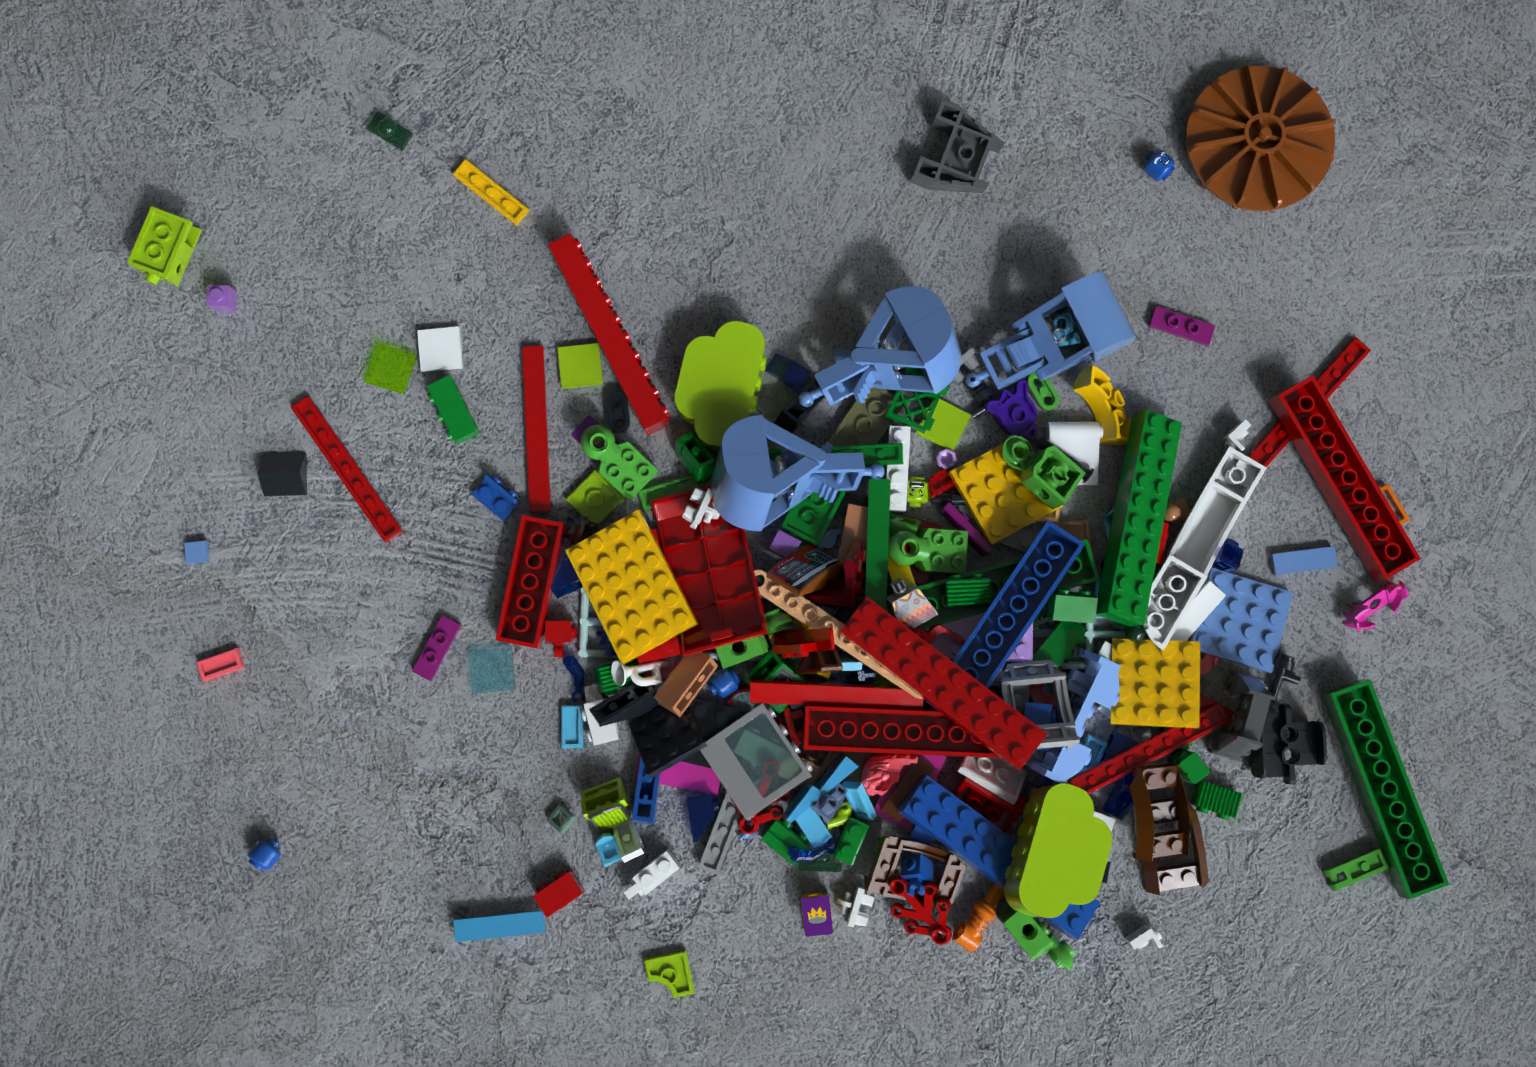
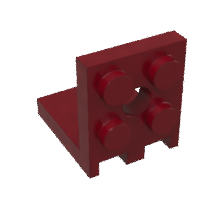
(844, 590)

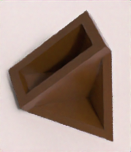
(820, 662)

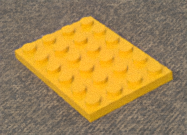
(631, 587)

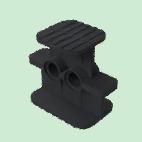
(1305, 742)

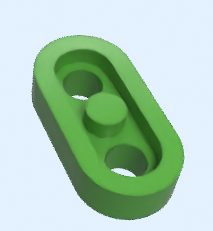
(1044, 390)

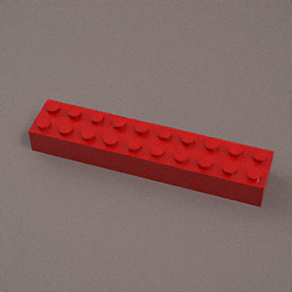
(607, 330)
(1344, 479)
(943, 684)
(888, 732)

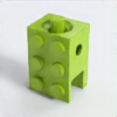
(164, 247)

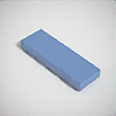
(1304, 560)

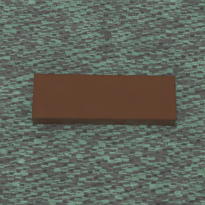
(904, 786)

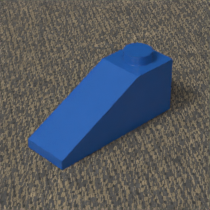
(646, 797)

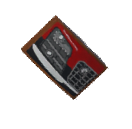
(805, 570)

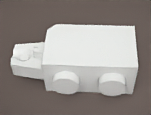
(597, 734)
(653, 874)

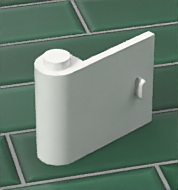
(1080, 441)

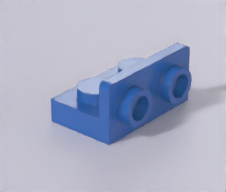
(496, 498)

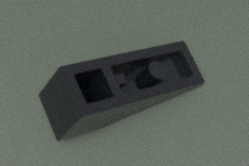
(794, 413)
(624, 705)

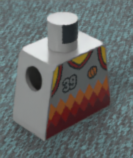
(909, 604)

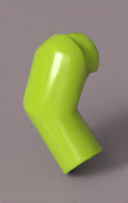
(841, 816)

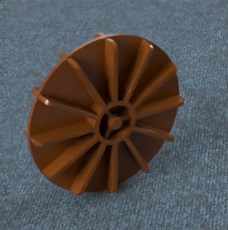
(1260, 138)

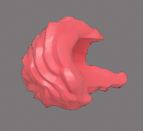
(884, 771)

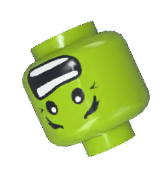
(917, 492)

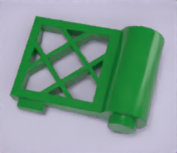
(910, 423)

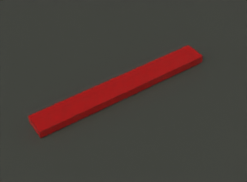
(1329, 381)
(536, 429)
(346, 469)
(832, 695)
(1148, 751)

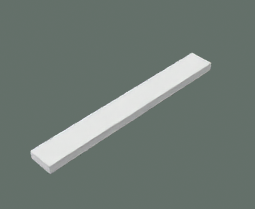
(1201, 607)

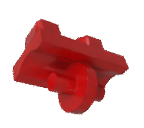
(791, 716)

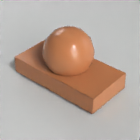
(1176, 511)

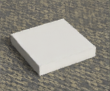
(440, 349)

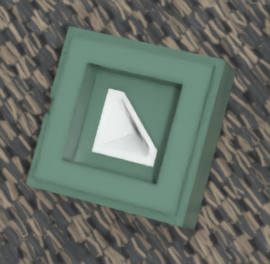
(561, 818)

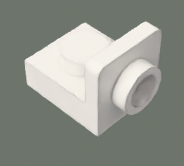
(1236, 434)
(1140, 937)

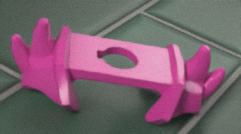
(1389, 594)

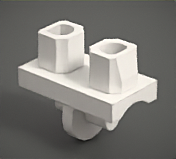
(695, 515)
(860, 897)

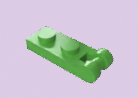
(1356, 869)

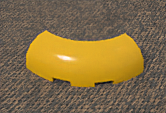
(1105, 403)

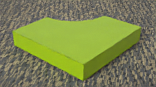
(672, 971)

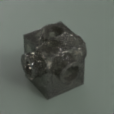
(579, 529)

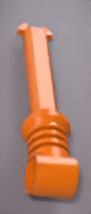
(984, 911)

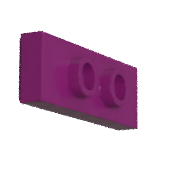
(1181, 326)
(961, 523)
(436, 648)

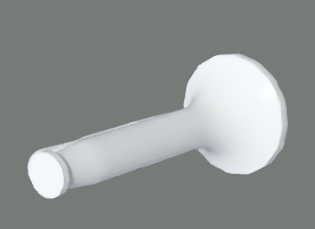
(621, 673)

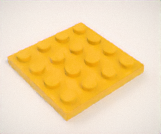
(997, 496)
(1157, 684)

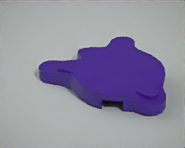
(1015, 411)

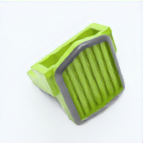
(606, 804)

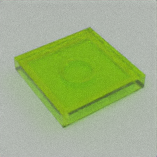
(390, 368)

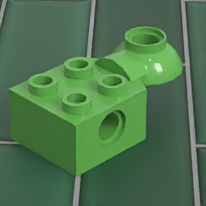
(619, 463)
(1046, 473)
(931, 550)
(755, 646)
(1036, 938)

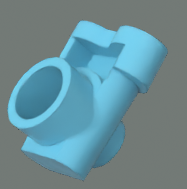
(1072, 336)

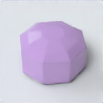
(946, 458)

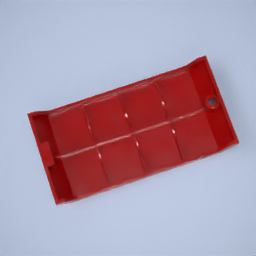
(713, 573)

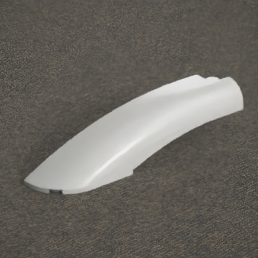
(1199, 543)

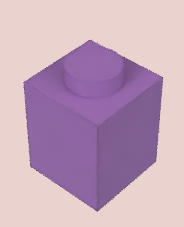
(221, 298)
(783, 544)

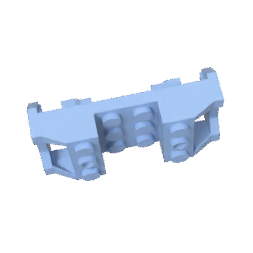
(1097, 685)

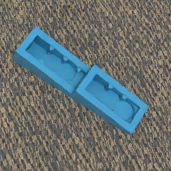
(810, 794)
(499, 925)

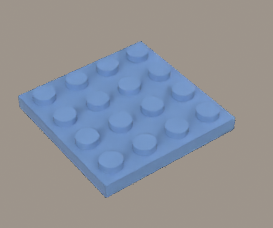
(1245, 623)

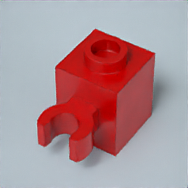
(560, 633)

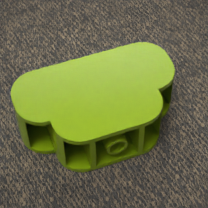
(721, 380)
(1057, 853)

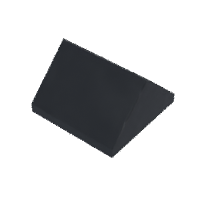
(283, 474)

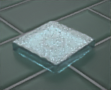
(492, 670)

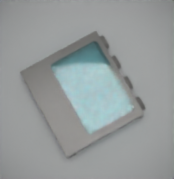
(756, 761)

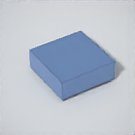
(196, 552)

